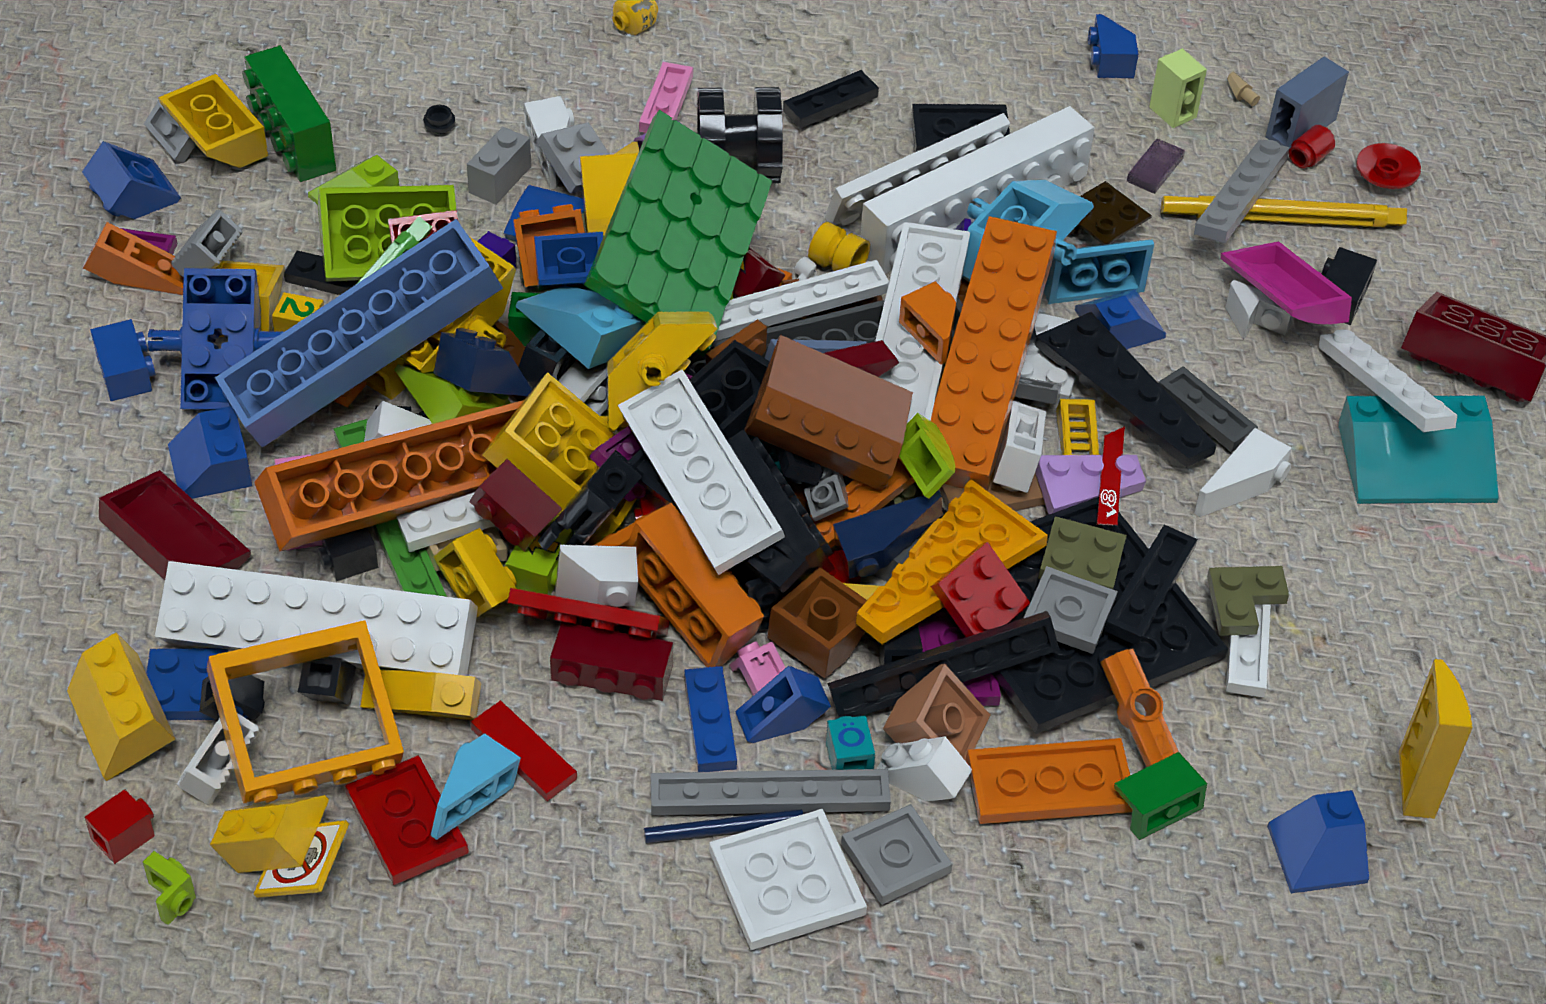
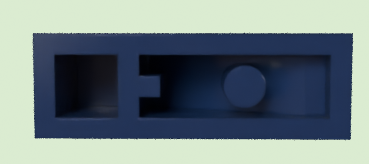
(881, 535)

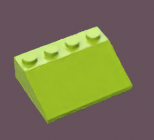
(357, 227)

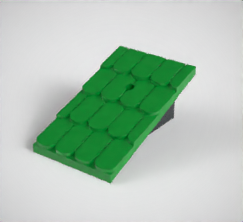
(679, 226)

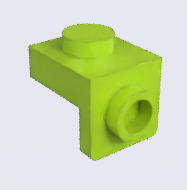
(174, 884)

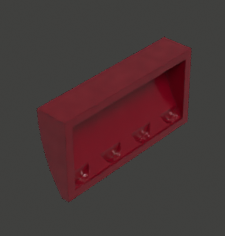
(168, 525)

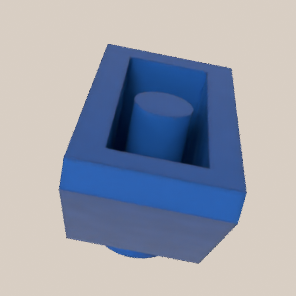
(783, 706)

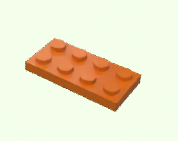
(1048, 780)

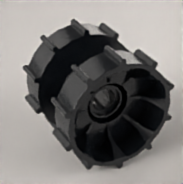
(745, 135)

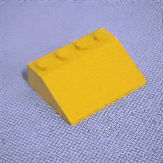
(552, 445)

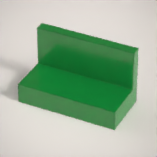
(1162, 794)

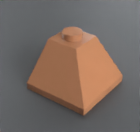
(936, 709)

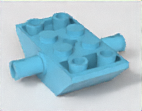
(1033, 204)

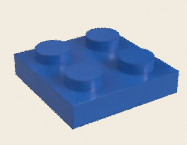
(178, 680)

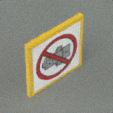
(314, 870)

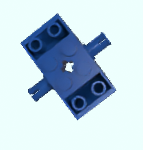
(213, 305)

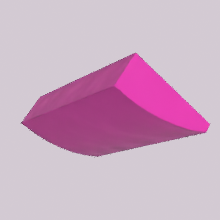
(1291, 283)

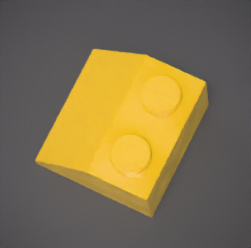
(476, 571)
(269, 833)

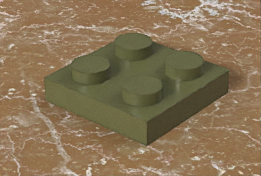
(1084, 551)

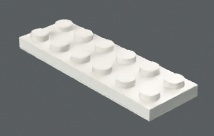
(849, 198)
(701, 472)

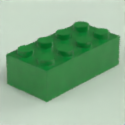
(289, 113)

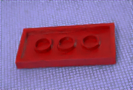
(575, 612)

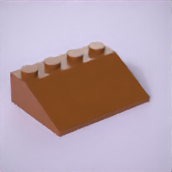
(830, 413)

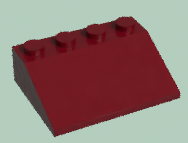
(1478, 346)

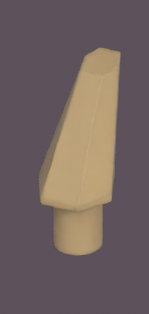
(1242, 89)

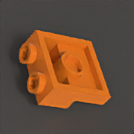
(530, 224)

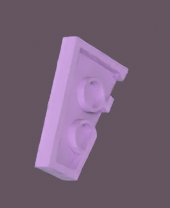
(1077, 478)

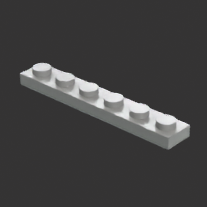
(1241, 191)
(769, 791)

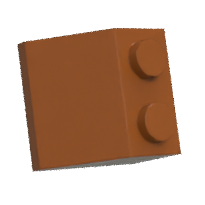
(818, 622)

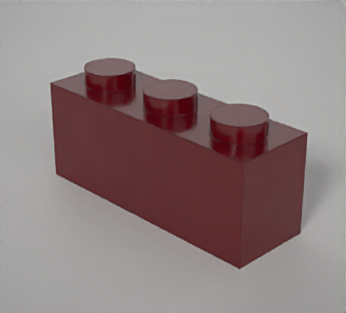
(611, 661)

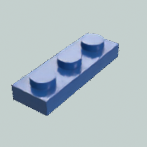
(710, 719)

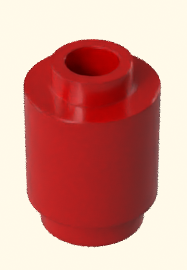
(1311, 146)

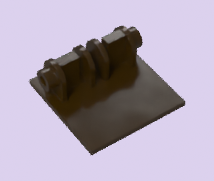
(1111, 215)

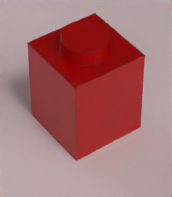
(120, 825)

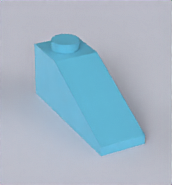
(477, 778)

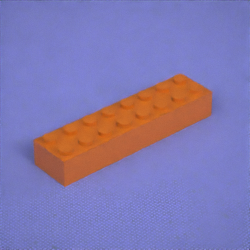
(991, 345)
(378, 478)

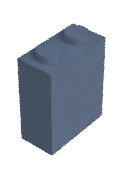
(1307, 101)

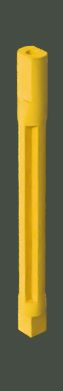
(1297, 211)

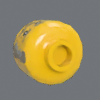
(634, 15)

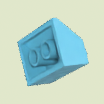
(1100, 272)

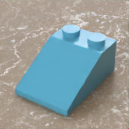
(582, 322)

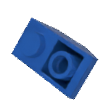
(1113, 49)

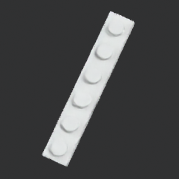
(804, 297)
(1388, 381)

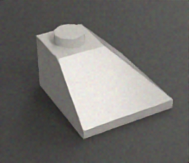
(598, 574)

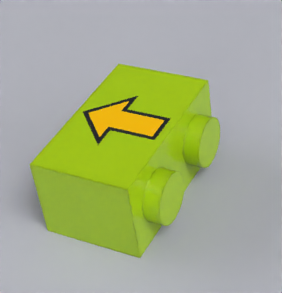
(537, 568)

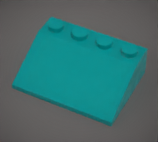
(1402, 464)

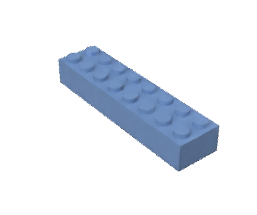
(358, 333)

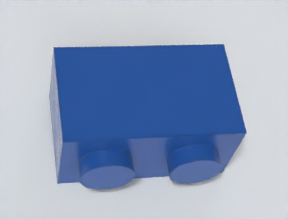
(122, 359)

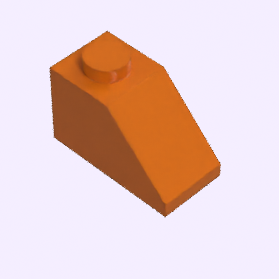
(929, 318)

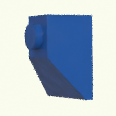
(1125, 318)
(1322, 843)

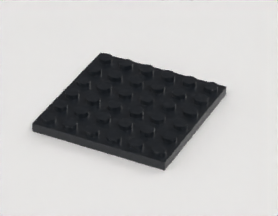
(1073, 680)

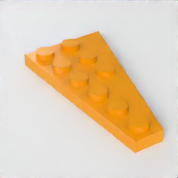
(968, 523)

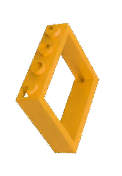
(286, 653)

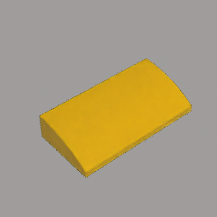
(1433, 742)

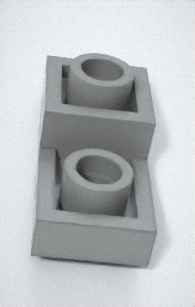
(827, 496)

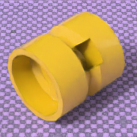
(836, 248)

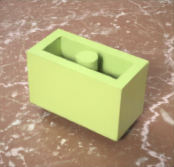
(1177, 88)

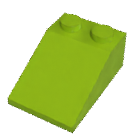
(443, 399)

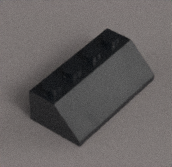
(730, 386)

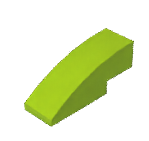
(926, 455)

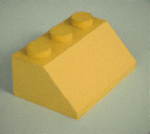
(217, 121)
(117, 706)

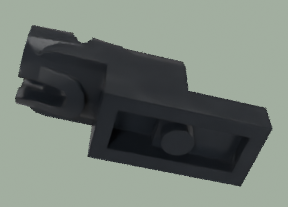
(594, 501)

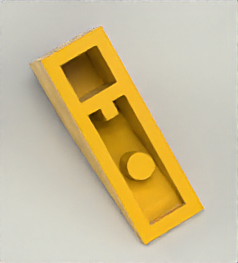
(428, 694)

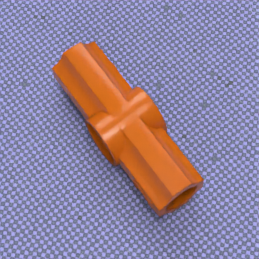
(1131, 686)

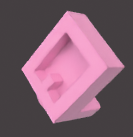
(758, 664)

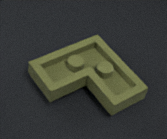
(1237, 592)

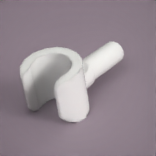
(805, 268)

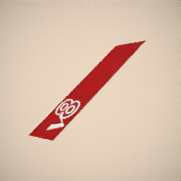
(1110, 478)

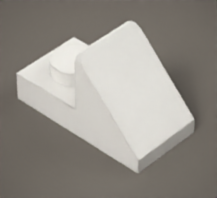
(1251, 306)

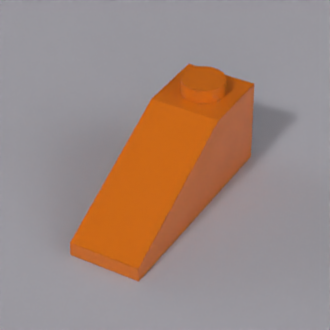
(132, 262)

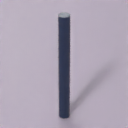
(714, 826)

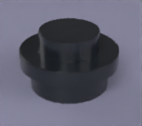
(439, 119)

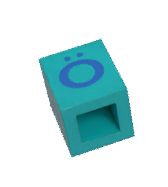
(850, 743)

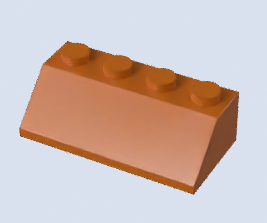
(701, 605)

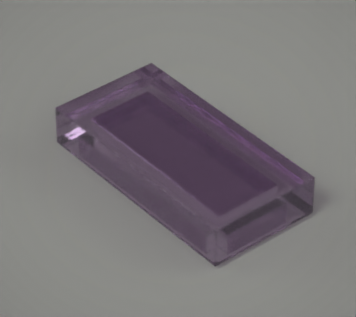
(1155, 165)

